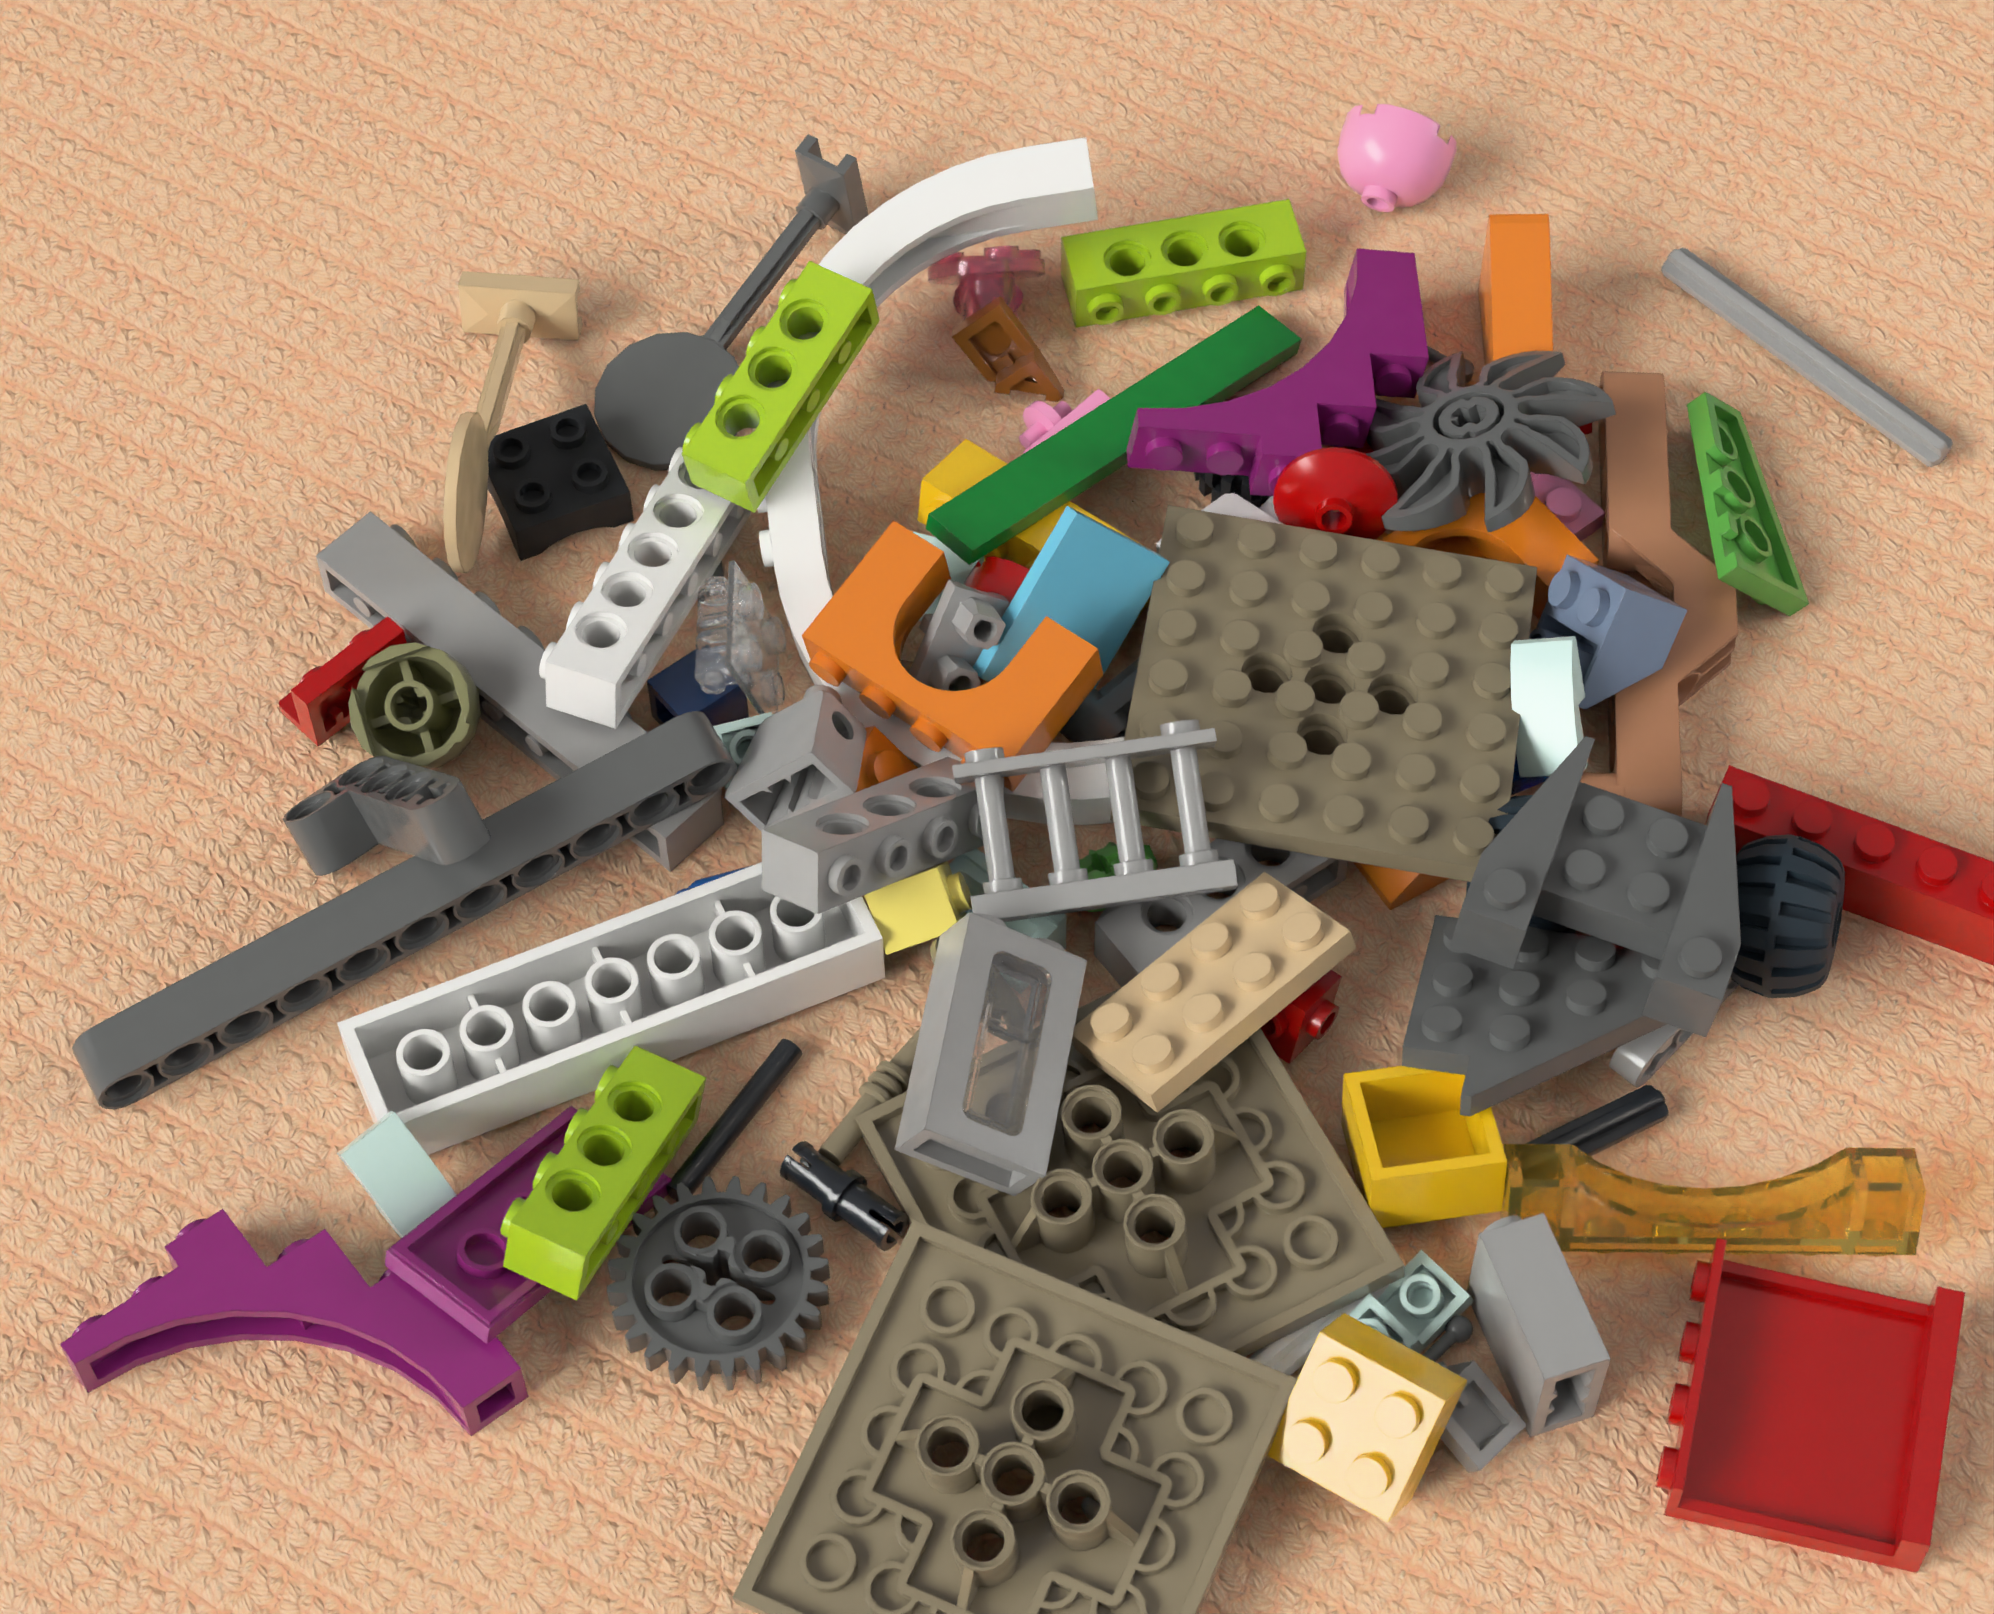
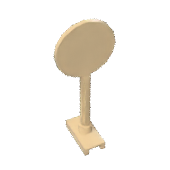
(515, 311)

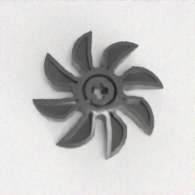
(1484, 438)

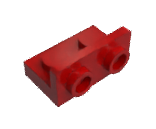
(321, 698)

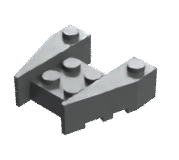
(1617, 877)

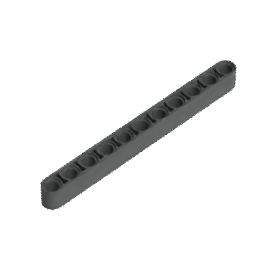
(401, 912)

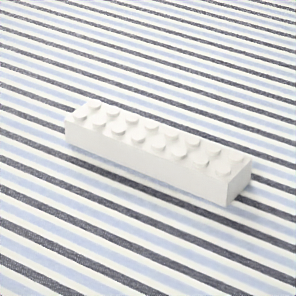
(567, 1010)

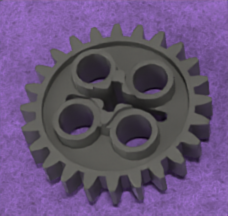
(691, 1332)

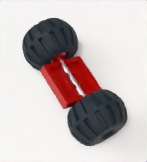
(1786, 911)

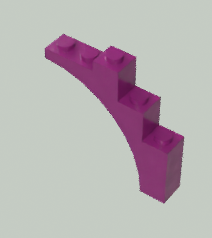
(1326, 402)
(306, 1296)

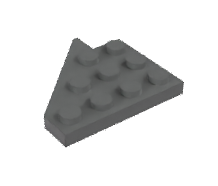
(1524, 1023)

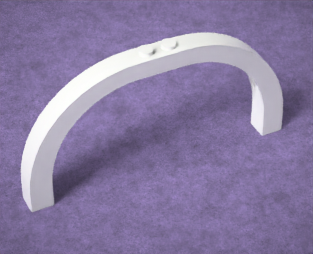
(896, 241)

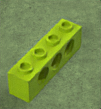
(1182, 263)
(748, 465)
(602, 1172)

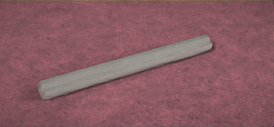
(1807, 357)

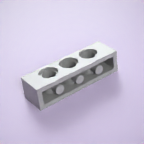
(871, 838)
(1127, 933)

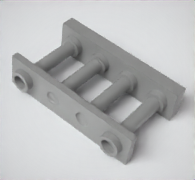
(1134, 874)

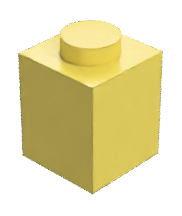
(919, 907)

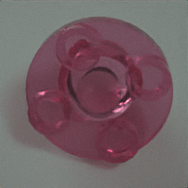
(987, 276)

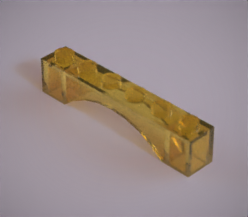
(1841, 1206)

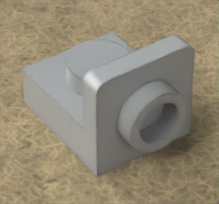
(1480, 1421)

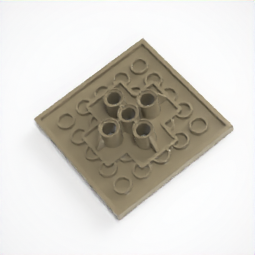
(1343, 687)
(1255, 1221)
(962, 1353)

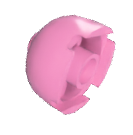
(1393, 156)

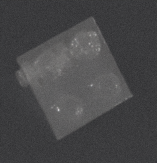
(739, 641)

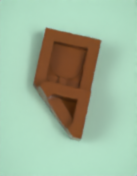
(1006, 352)

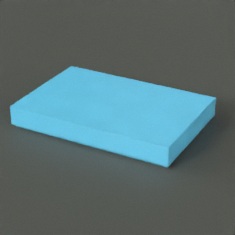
(1083, 581)

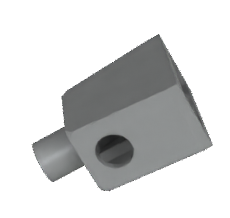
(799, 759)

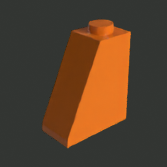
(1516, 286)

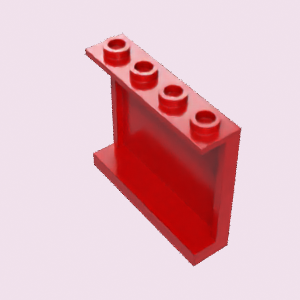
(1812, 1412)

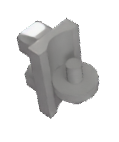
(956, 635)

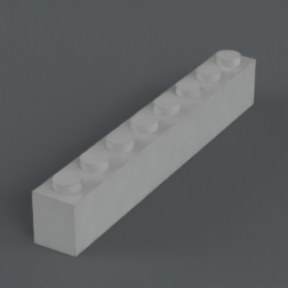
(383, 574)

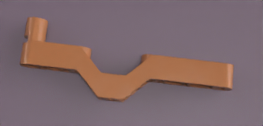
(1643, 546)

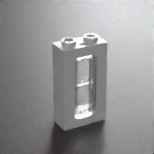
(992, 1054)

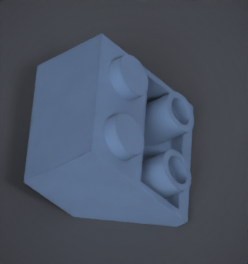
(1617, 624)

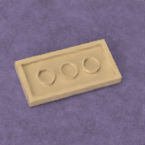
(1211, 991)

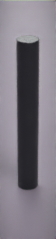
(735, 1117)

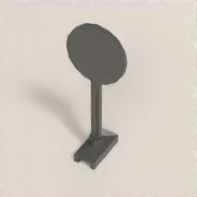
(671, 379)

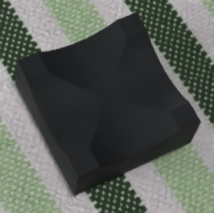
(556, 481)

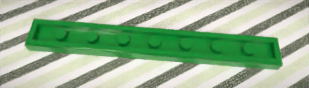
(1098, 441)

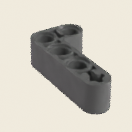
(388, 806)

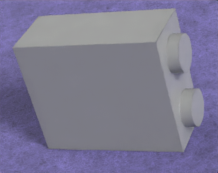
(1537, 1323)

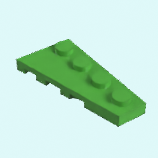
(1739, 510)

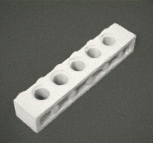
(639, 599)

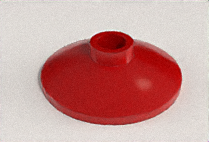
(1335, 481)

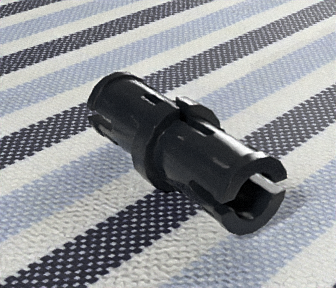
(844, 1195)

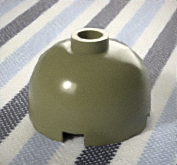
(415, 706)

